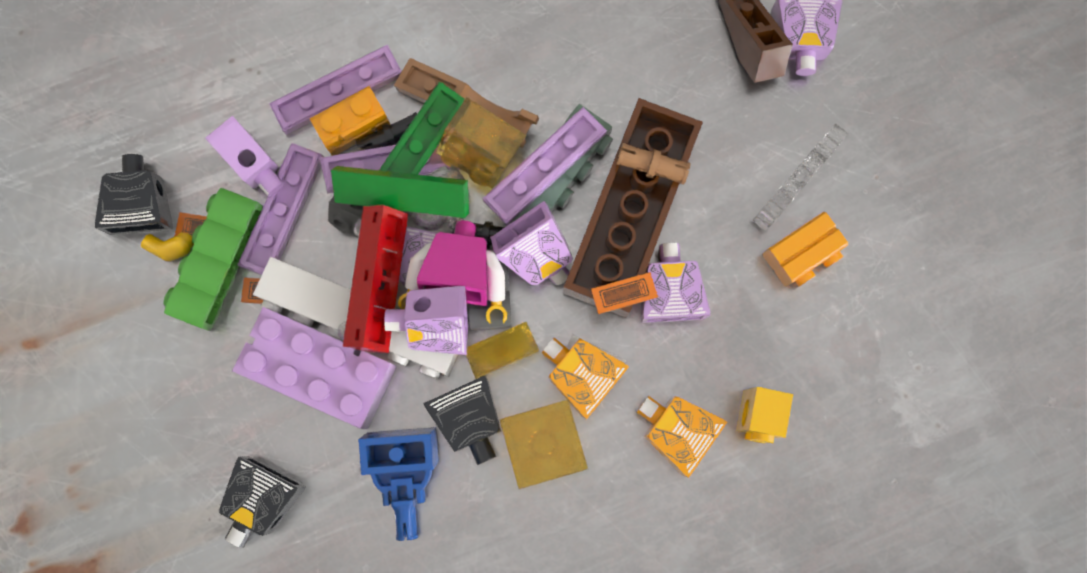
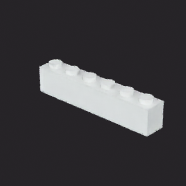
(328, 303)

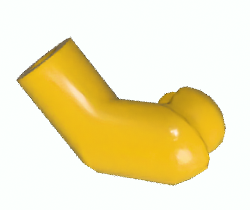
(170, 249)

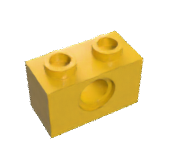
(764, 414)

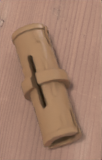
(653, 163)

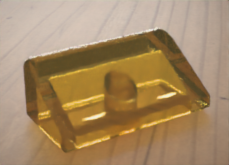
(501, 350)

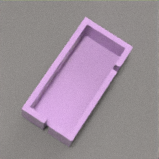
(314, 369)

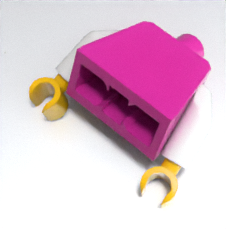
(459, 261)

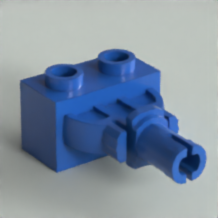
(400, 467)

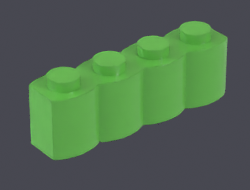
(214, 261)

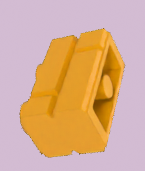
(349, 121)
(805, 249)

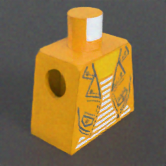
(583, 373)
(680, 431)

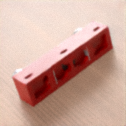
(374, 278)

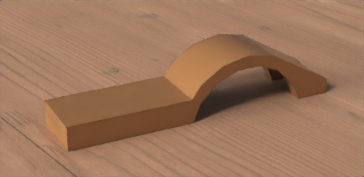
(420, 80)

